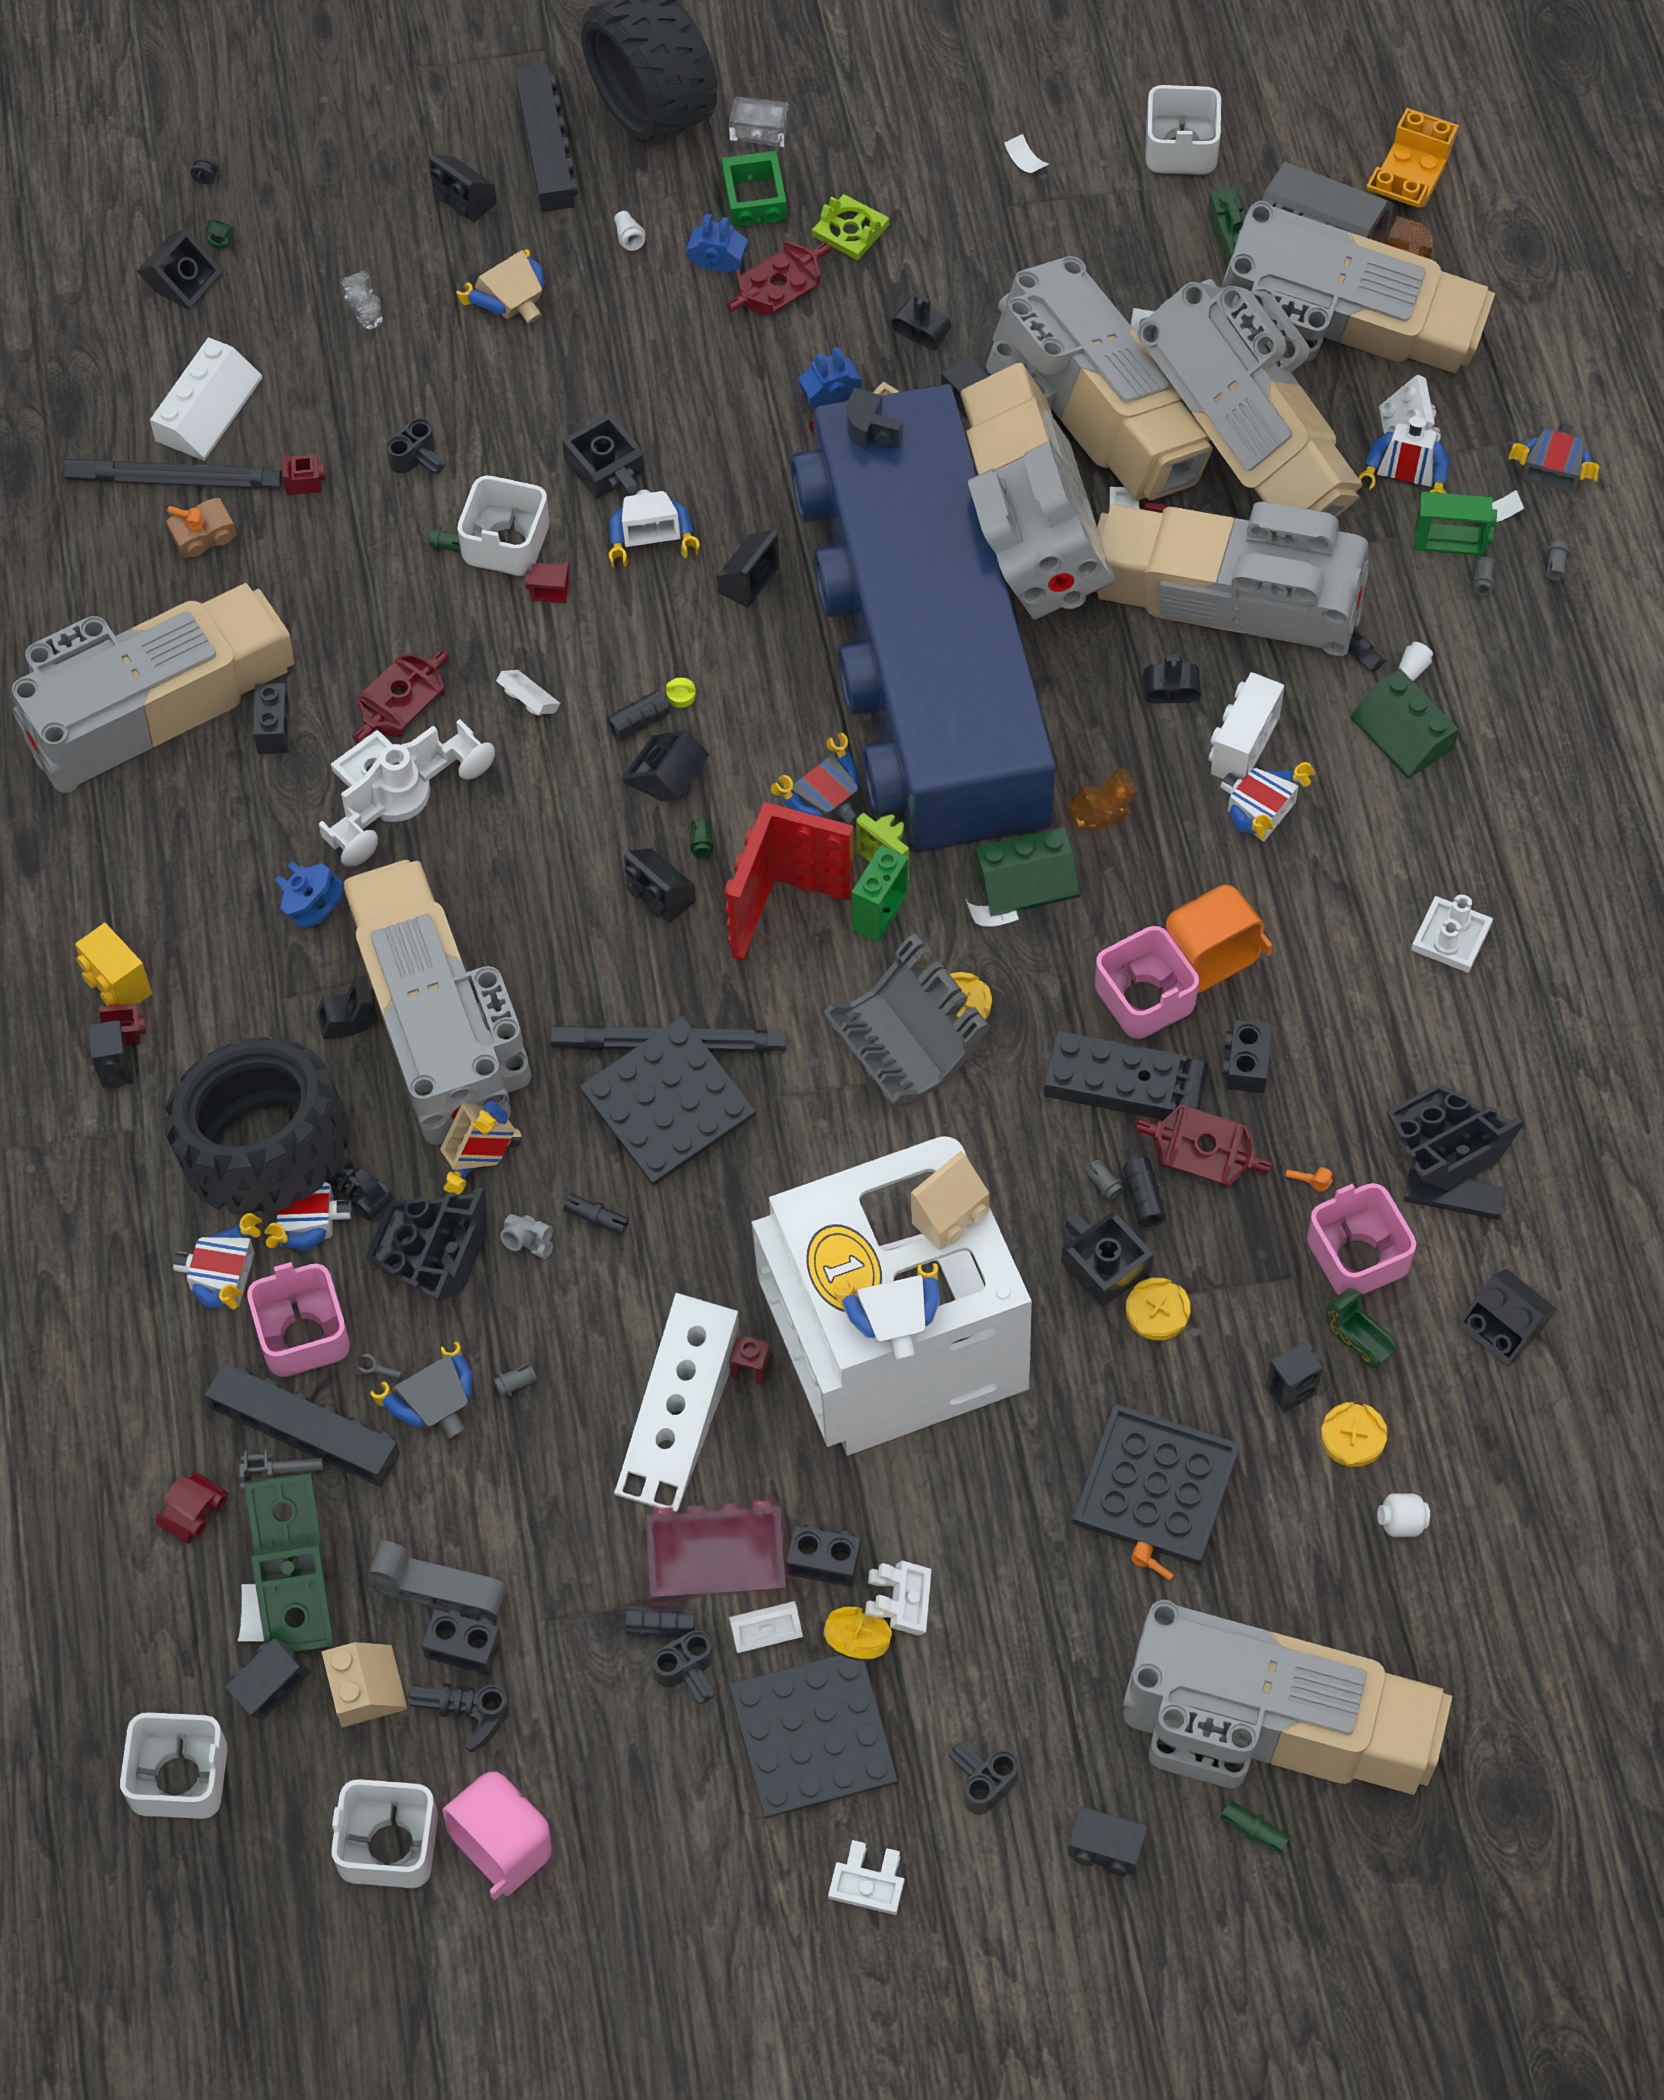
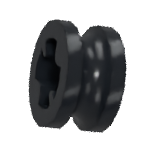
(204, 170)

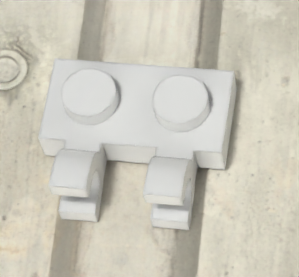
(910, 1596)
(867, 1887)

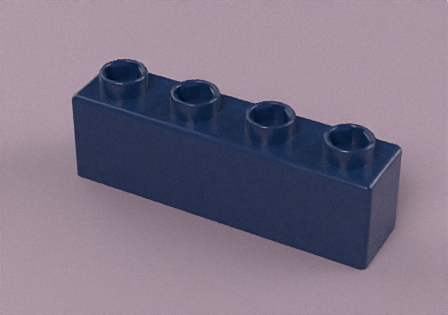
(930, 625)

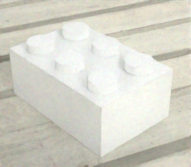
(1246, 726)

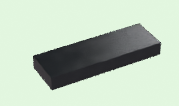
(1467, 1197)

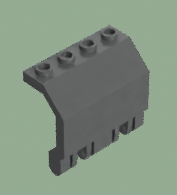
(1327, 201)
(910, 1026)

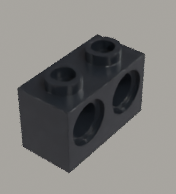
(271, 718)
(1248, 1056)
(1294, 1376)
(821, 1564)
(458, 1649)

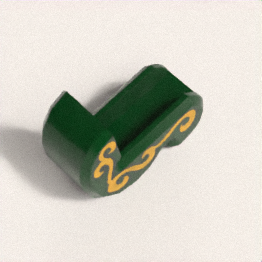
(1359, 1330)

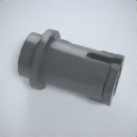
(1558, 554)
(1483, 581)
(1104, 1180)
(514, 1379)

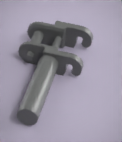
(277, 1467)

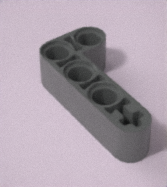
(432, 1584)

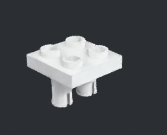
(1408, 402)
(1452, 932)

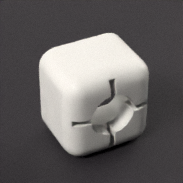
(1200, 113)
(492, 508)
(155, 1740)
(365, 1809)

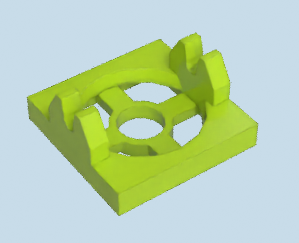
(867, 236)
(883, 833)

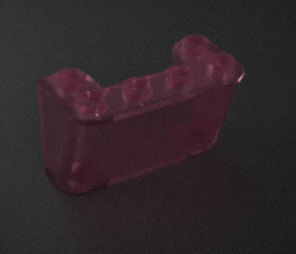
(715, 1549)

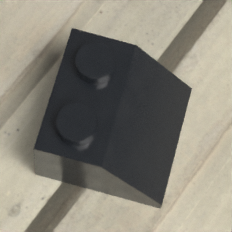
(180, 269)
(749, 568)
(667, 765)

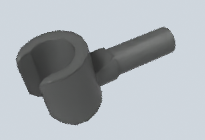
(376, 1368)

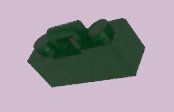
(1226, 219)

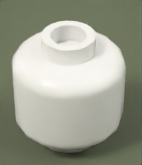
(1404, 1515)

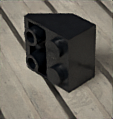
(461, 187)
(658, 883)
(1507, 1316)

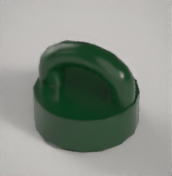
(220, 229)

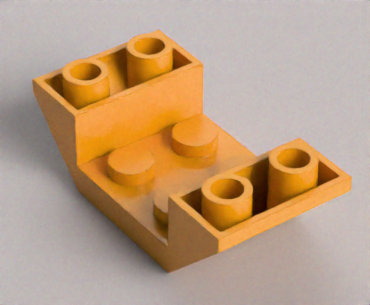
(1415, 159)

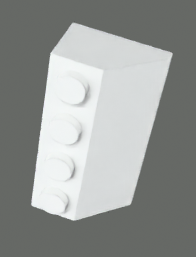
(205, 400)

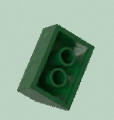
(1405, 724)
(1027, 871)

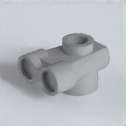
(528, 1233)

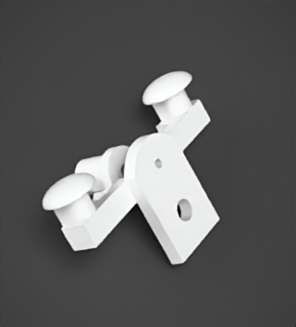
(396, 783)

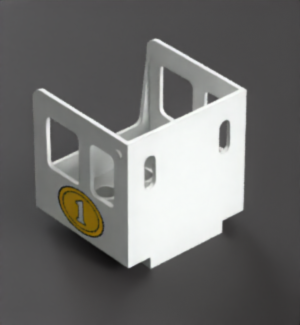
(852, 1382)

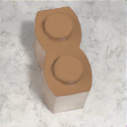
(216, 529)

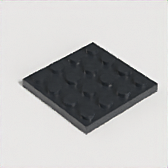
(667, 1100)
(1156, 1484)
(812, 1734)

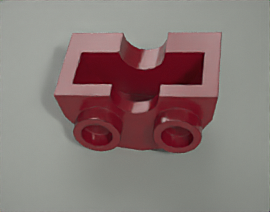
(189, 1504)

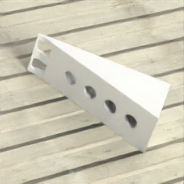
(688, 1379)

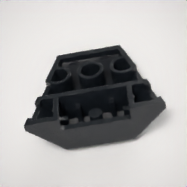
(1450, 1135)
(431, 1241)

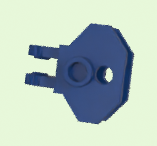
(716, 245)
(830, 379)
(308, 892)

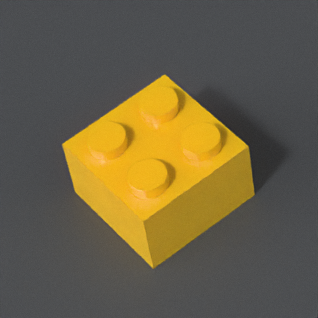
(112, 968)

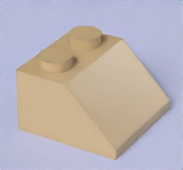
(949, 1201)
(364, 1682)

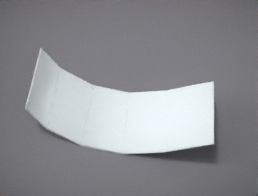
(1022, 155)
(1507, 506)
(982, 916)
(250, 1619)

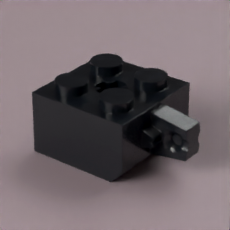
(604, 457)
(1105, 1256)

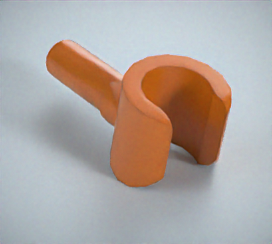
(193, 519)
(1319, 1181)
(1142, 1557)

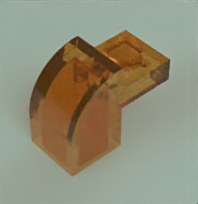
(1411, 237)
(1105, 805)

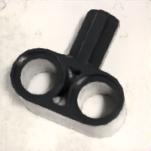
(921, 322)
(414, 446)
(1172, 681)
(688, 1666)
(984, 1777)

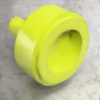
(680, 692)

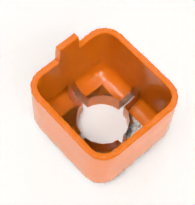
(1218, 934)

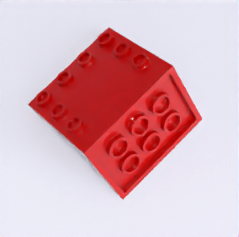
(792, 850)

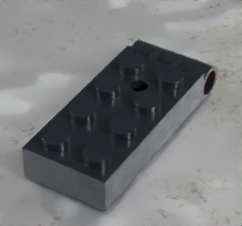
(1111, 1075)

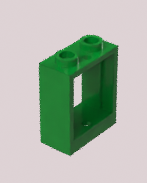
(754, 168)
(1452, 537)
(879, 888)

